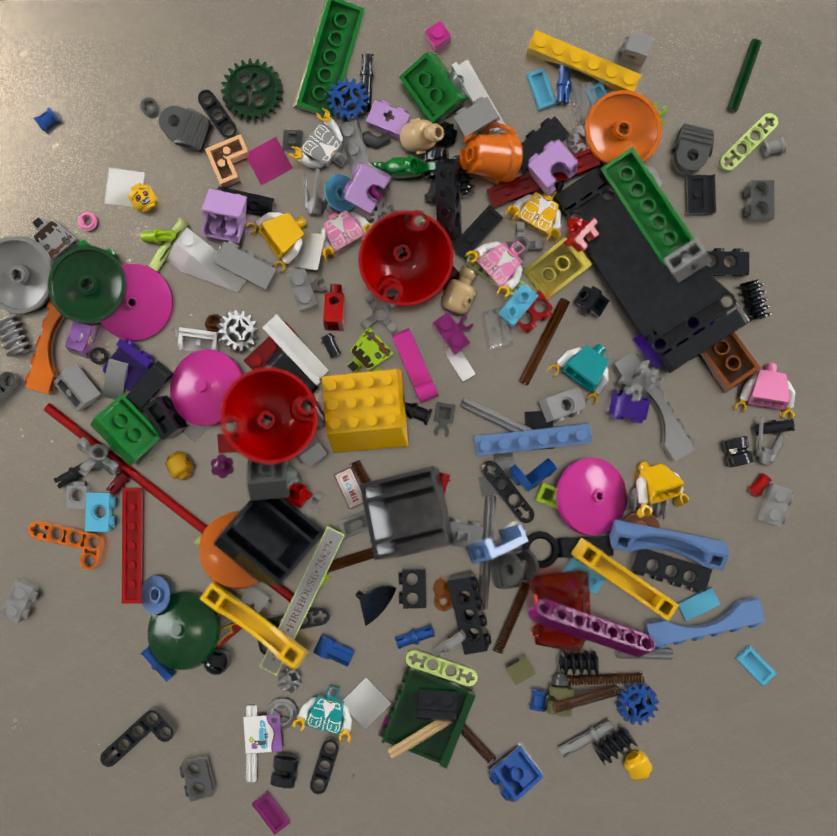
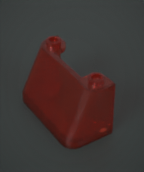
(566, 589)

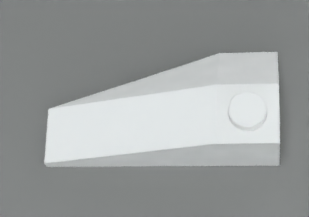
(195, 258)

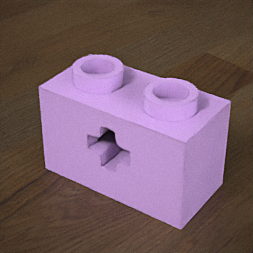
(378, 114)

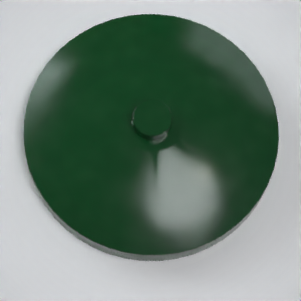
(87, 284)
(184, 632)

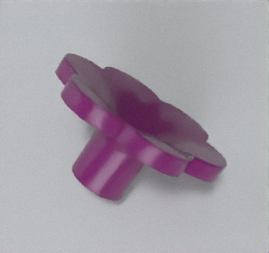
(225, 462)

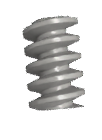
(11, 336)
(658, 508)

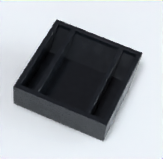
(406, 514)
(268, 539)

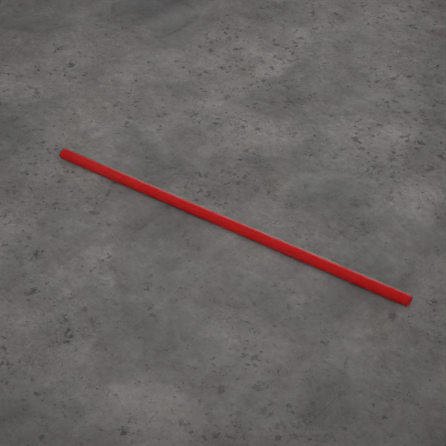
(145, 483)

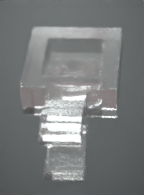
(309, 508)

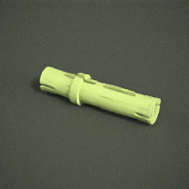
(164, 250)

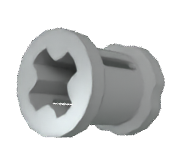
(774, 146)

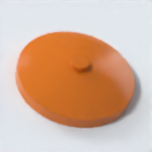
(622, 122)
(216, 563)

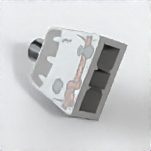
(53, 238)

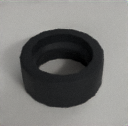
(554, 544)

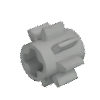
(288, 680)

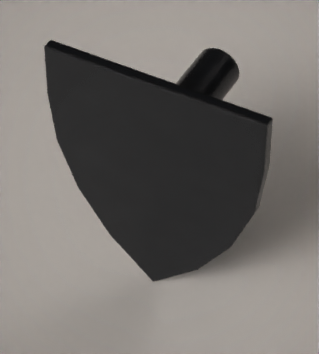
(375, 602)

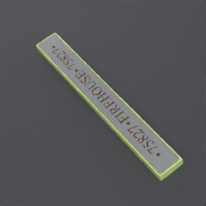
(305, 593)

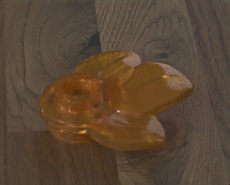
(442, 591)

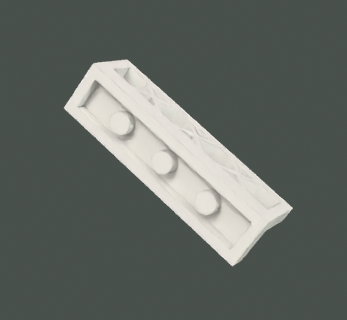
(473, 87)
(295, 349)

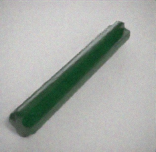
(744, 75)

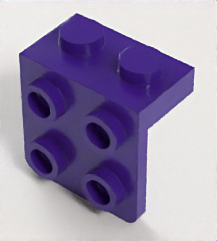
(137, 361)

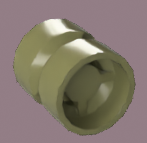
(558, 693)

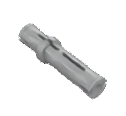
(590, 736)

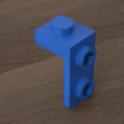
(534, 477)

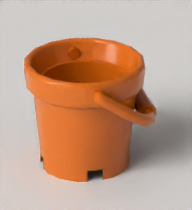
(493, 155)

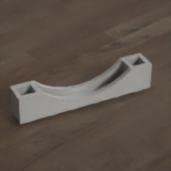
(674, 438)

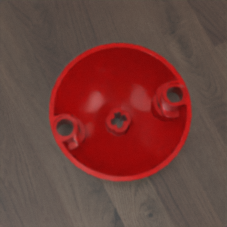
(416, 272)
(273, 396)

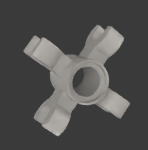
(536, 245)
(372, 319)
(640, 380)
(93, 462)

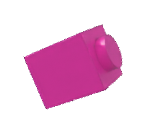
(437, 36)

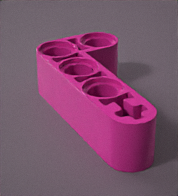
(415, 366)

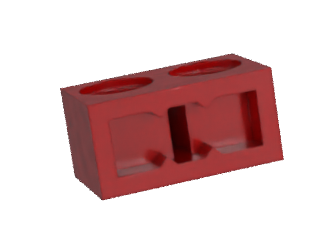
(533, 315)

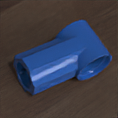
(330, 649)

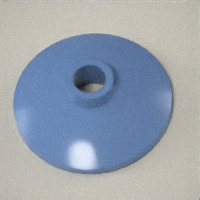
(155, 594)

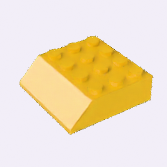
(365, 410)

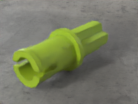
(157, 236)

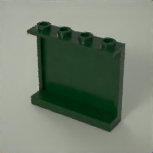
(404, 719)

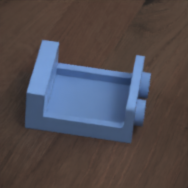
(486, 550)

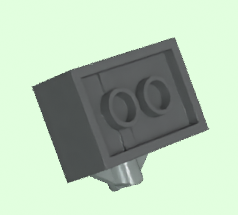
(269, 480)

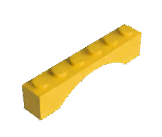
(559, 52)
(624, 579)
(240, 613)

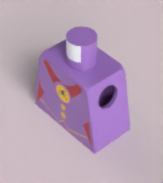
(81, 338)

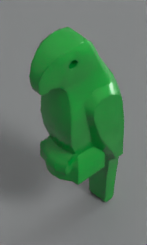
(404, 167)

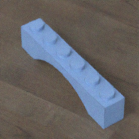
(532, 439)
(634, 536)
(742, 614)

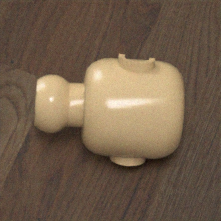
(420, 135)
(460, 293)

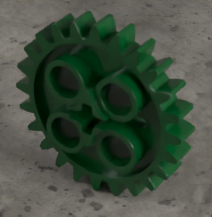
(269, 93)

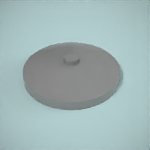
(23, 274)

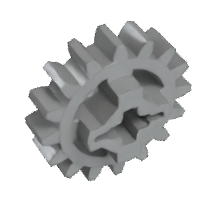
(235, 333)

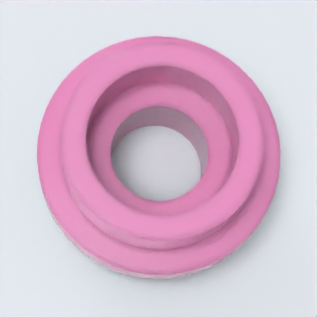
(82, 218)

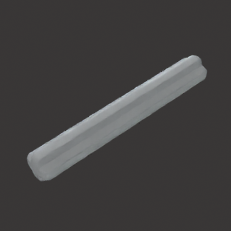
(492, 415)

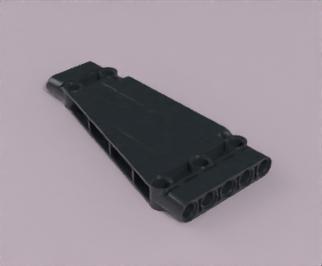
(643, 284)

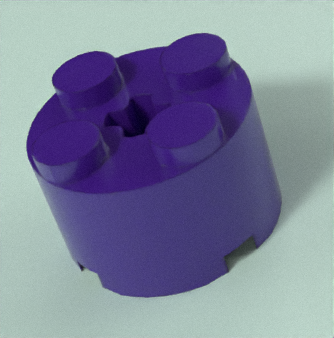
(622, 406)

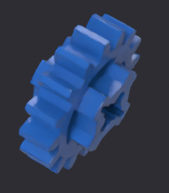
(339, 95)
(634, 696)

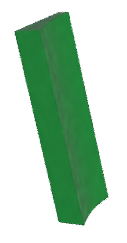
(328, 55)
(647, 203)

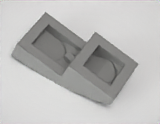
(115, 379)

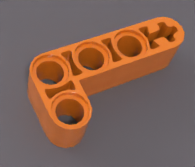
(66, 539)

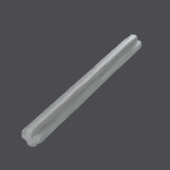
(485, 568)

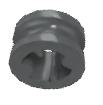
(154, 105)

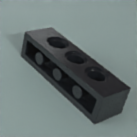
(448, 196)
(739, 266)
(700, 574)
(467, 582)

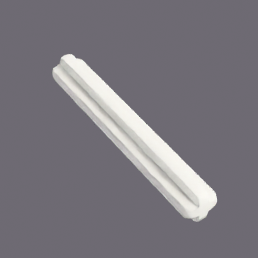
(251, 759)

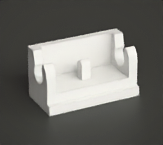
(197, 340)

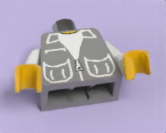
(322, 145)

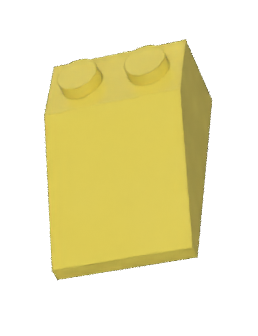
(557, 268)

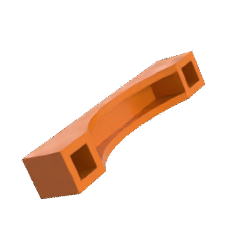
(42, 370)

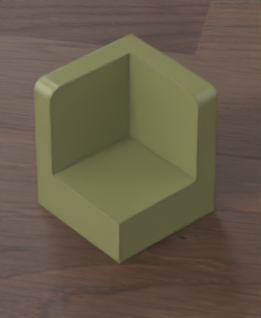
(521, 670)

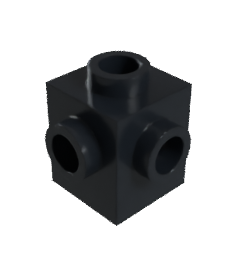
(588, 298)

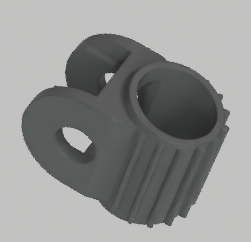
(191, 129)
(692, 141)
(509, 570)

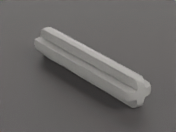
(660, 654)

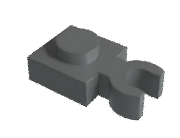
(444, 414)

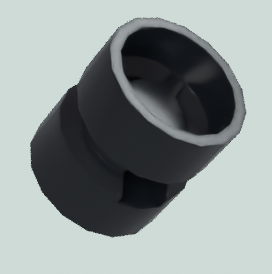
(434, 155)
(738, 458)
(218, 661)
(287, 765)

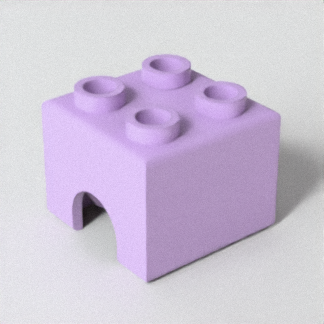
(552, 160)
(358, 189)
(224, 215)

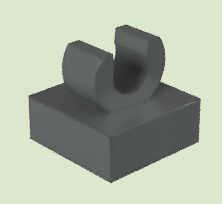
(292, 138)

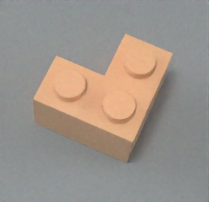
(224, 155)

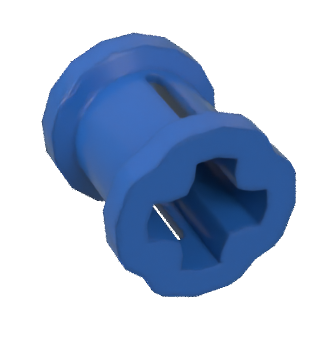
(46, 119)
(538, 700)

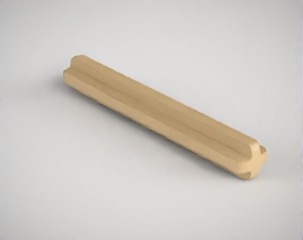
(417, 737)

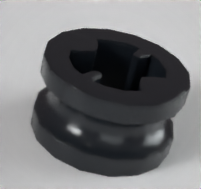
(103, 360)

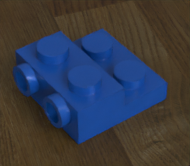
(515, 774)

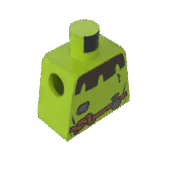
(369, 351)

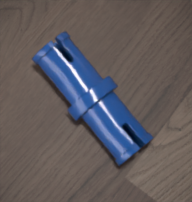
(564, 85)
(415, 636)
(164, 671)

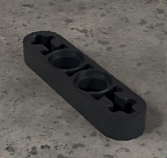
(507, 492)

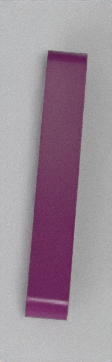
(591, 628)

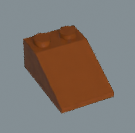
(730, 362)

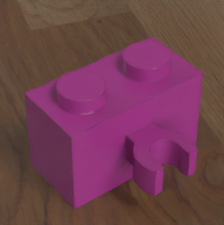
(452, 332)

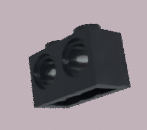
(165, 417)
(418, 588)

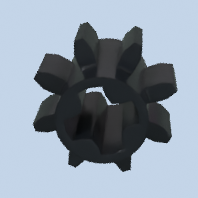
(449, 133)

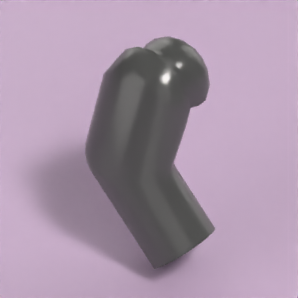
(374, 141)

